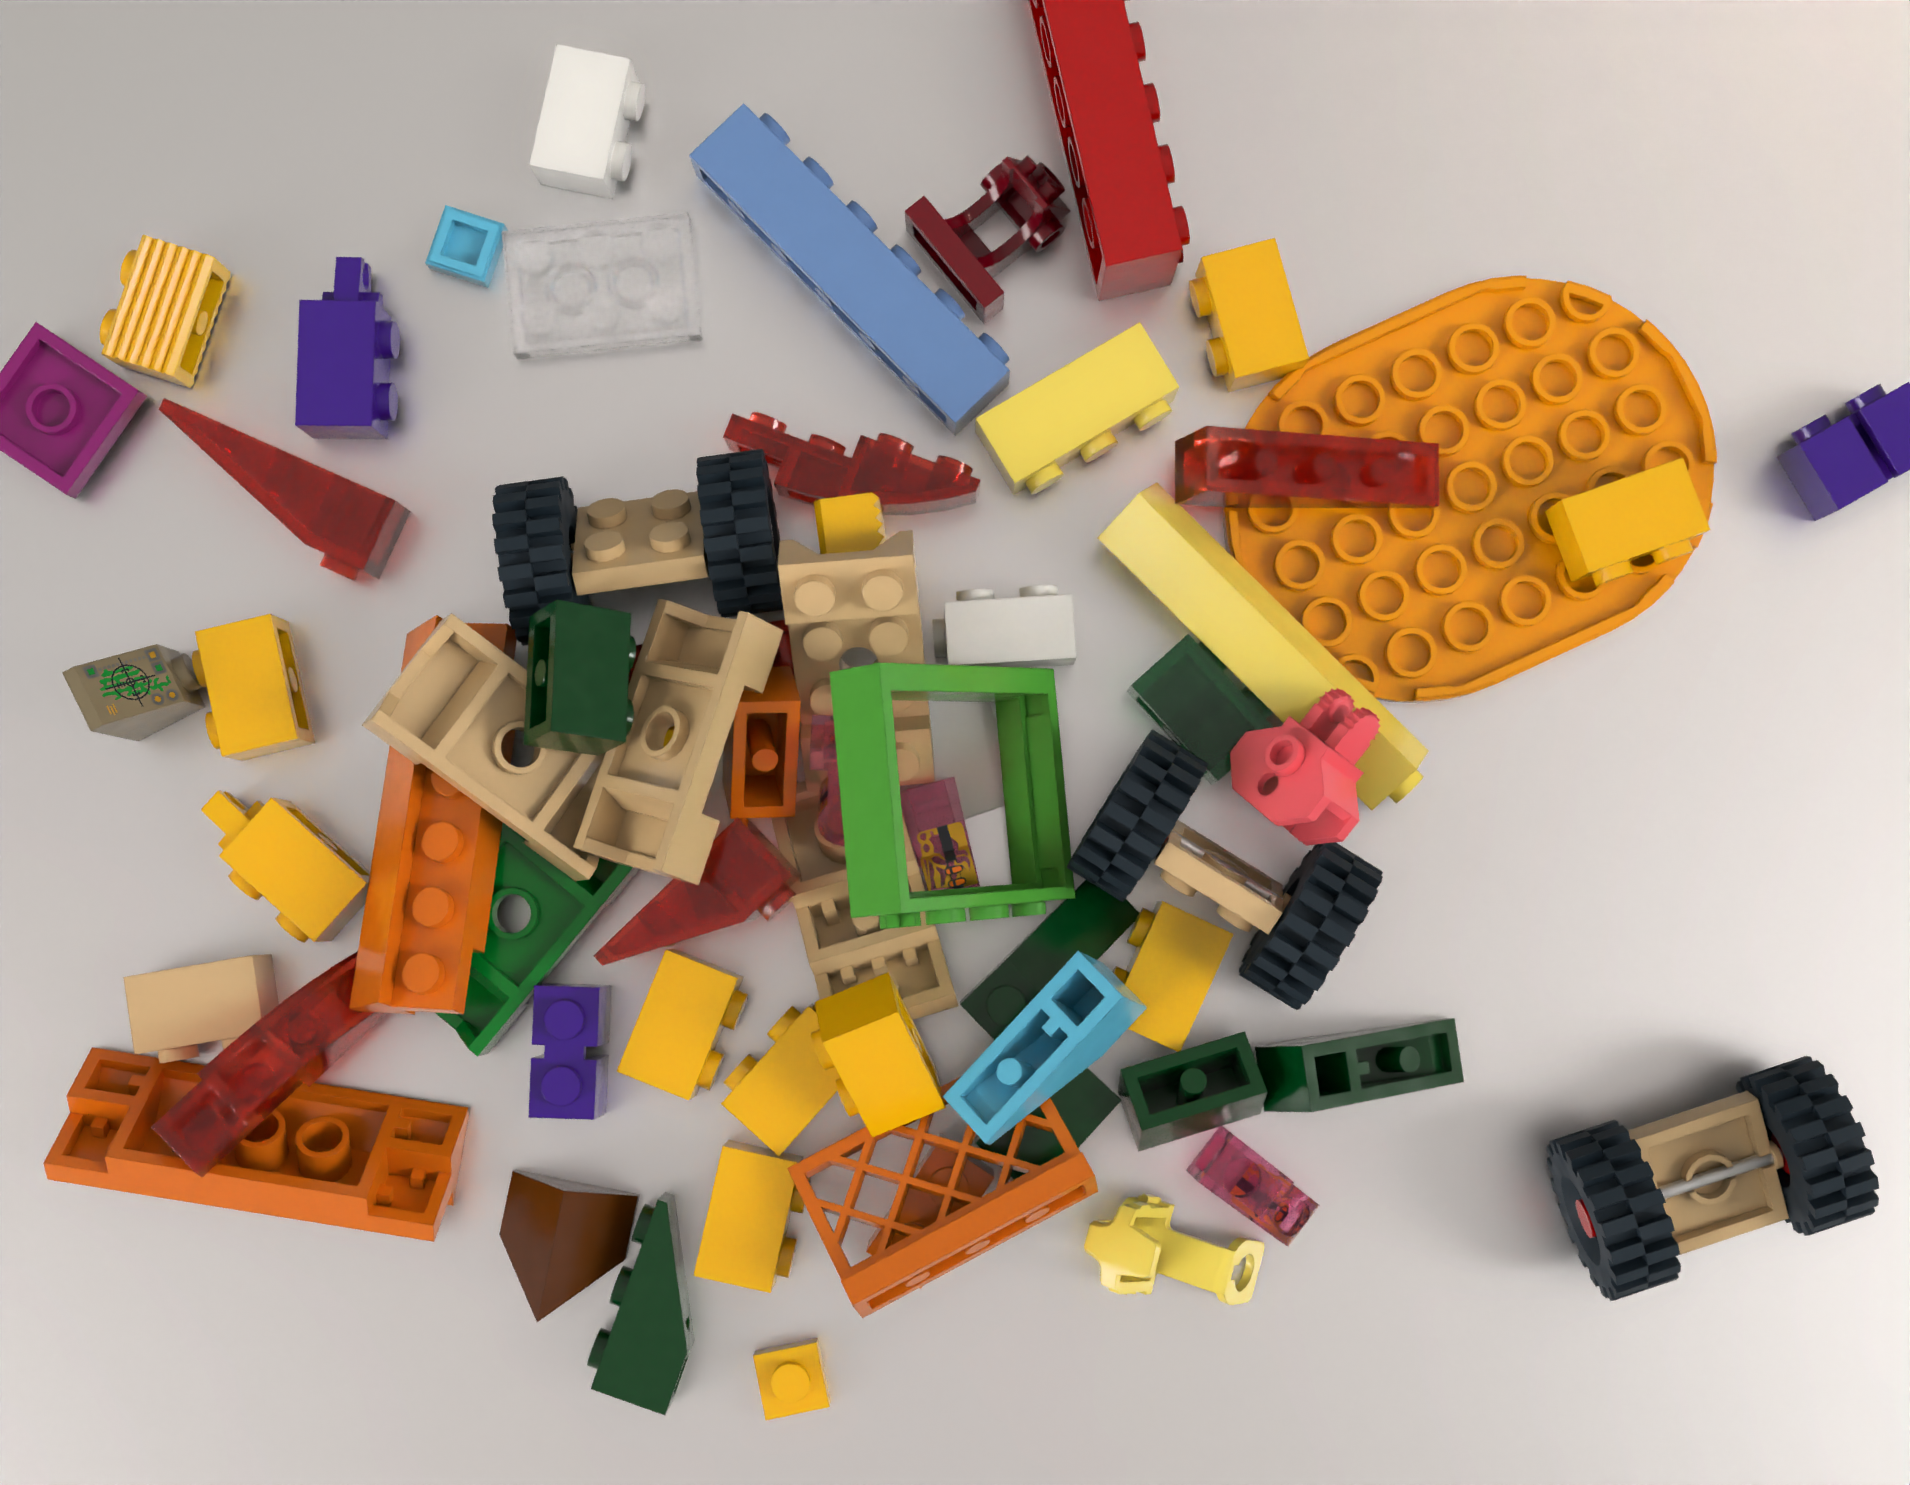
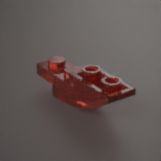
(879, 466)
(265, 1067)

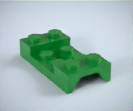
(517, 961)

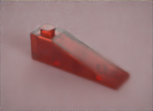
(1303, 470)
(322, 509)

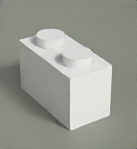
(586, 122)

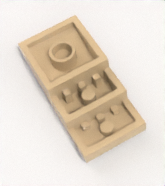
(850, 949)

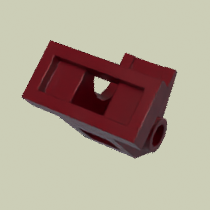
(1028, 199)

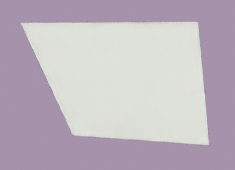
(969, 751)

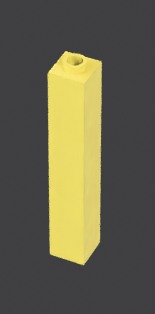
(1253, 632)

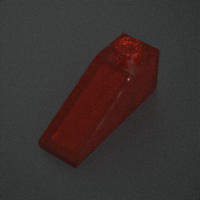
(739, 883)

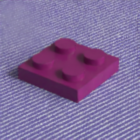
(61, 410)

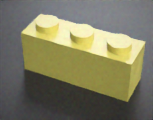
(1078, 411)

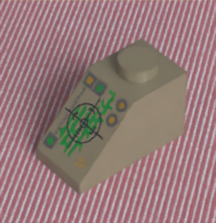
(135, 691)

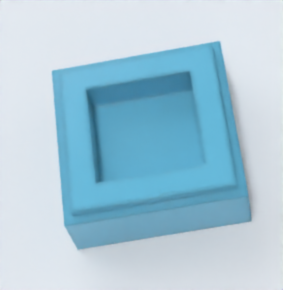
(466, 246)

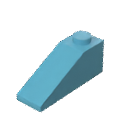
(1045, 1046)

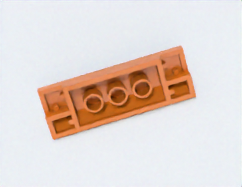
(427, 878)
(314, 1159)

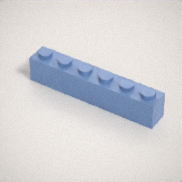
(851, 268)

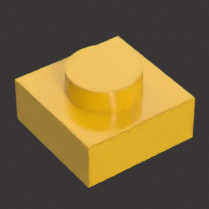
(791, 1379)

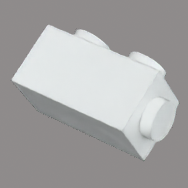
(1007, 631)

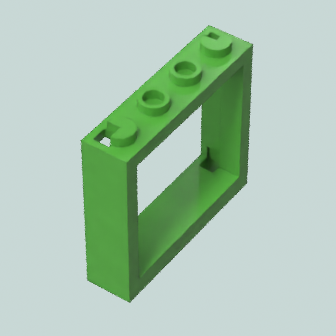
(872, 796)

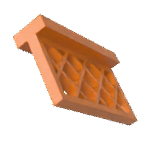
(954, 1236)

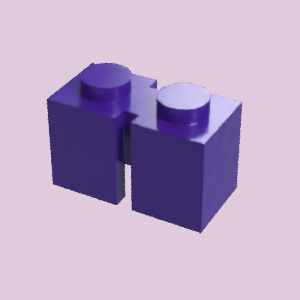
(1854, 455)
(562, 1078)

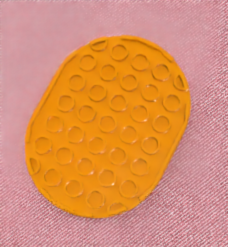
(1531, 403)

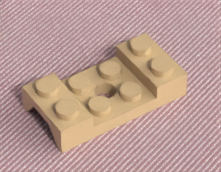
(851, 603)
(452, 717)
(651, 795)

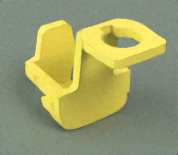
(1142, 1244)

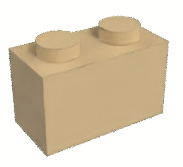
(198, 1004)

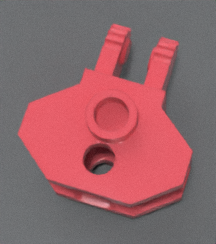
(1307, 770)

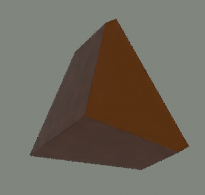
(563, 1235)

